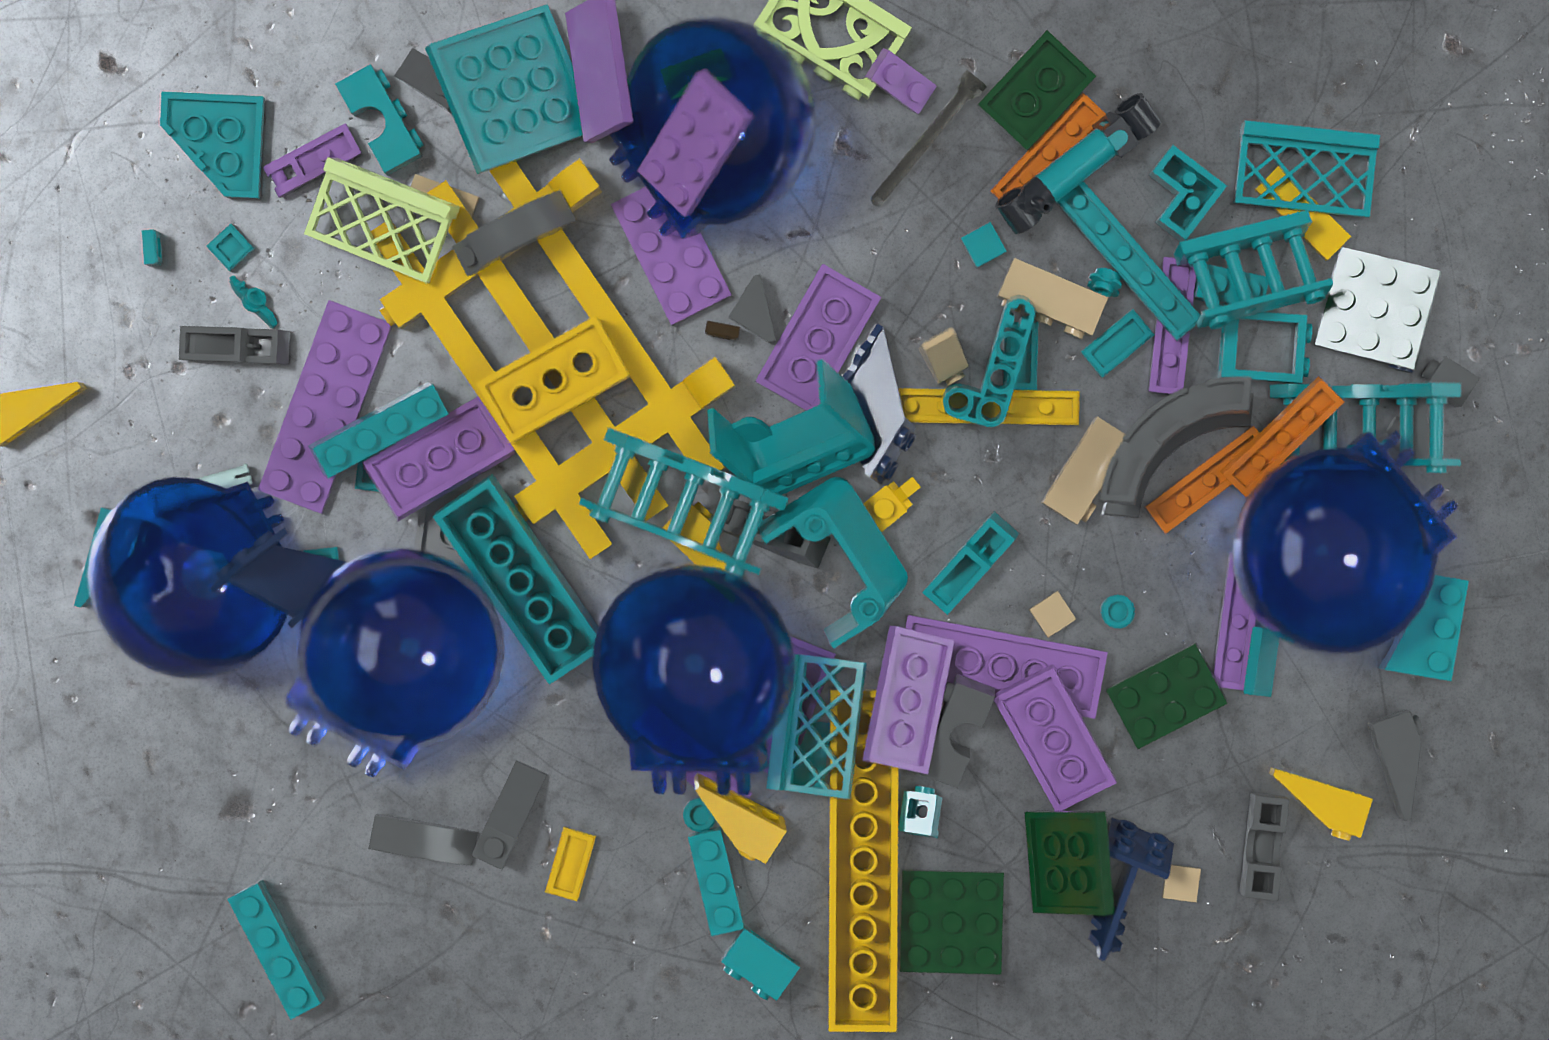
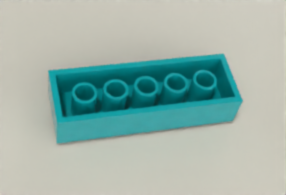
(519, 578)

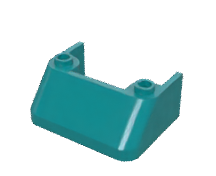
(800, 446)
(839, 510)

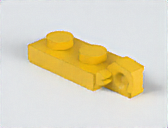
(891, 502)

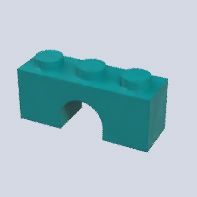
(397, 144)
(716, 881)

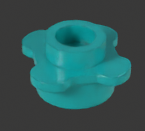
(1105, 282)

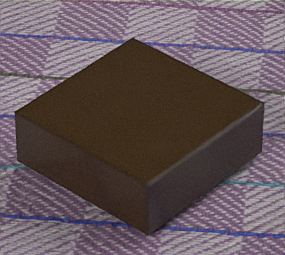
(722, 331)

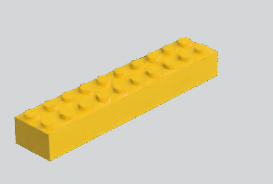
(862, 887)

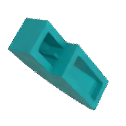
(971, 563)

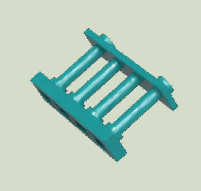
(1260, 238)

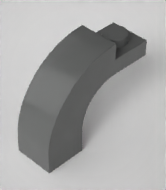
(513, 231)

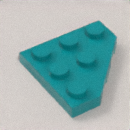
(219, 136)

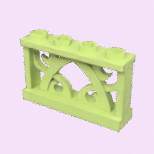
(879, 26)

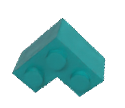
(1193, 190)

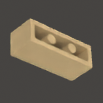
(1054, 298)
(1084, 473)

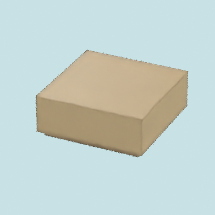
(1052, 614)
(1182, 883)

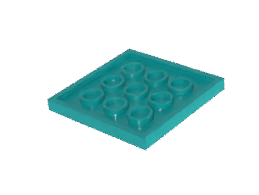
(509, 87)

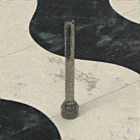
(968, 88)

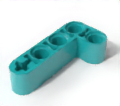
(998, 360)

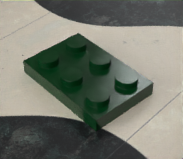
(1036, 90)
(1167, 695)

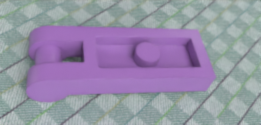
(310, 159)

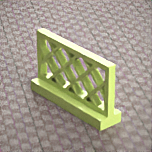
(393, 192)

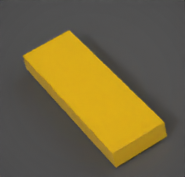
(1324, 232)

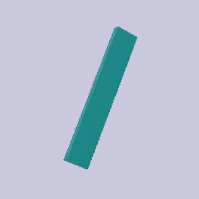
(1129, 260)

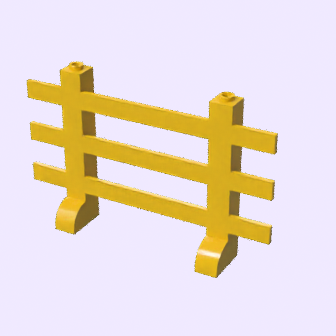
(667, 409)

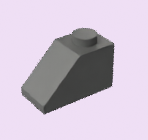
(419, 74)

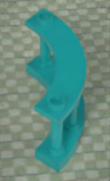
(1406, 396)
(695, 475)

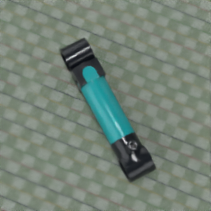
(1112, 136)

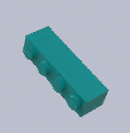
(378, 429)
(276, 949)

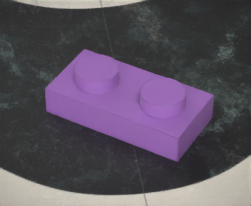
(900, 81)

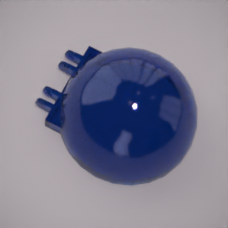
(761, 78)
(1339, 547)
(156, 574)
(395, 655)
(694, 674)

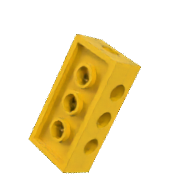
(532, 368)

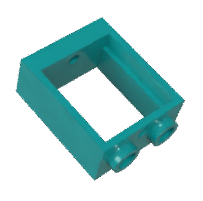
(1301, 364)

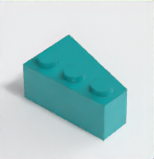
(1432, 637)

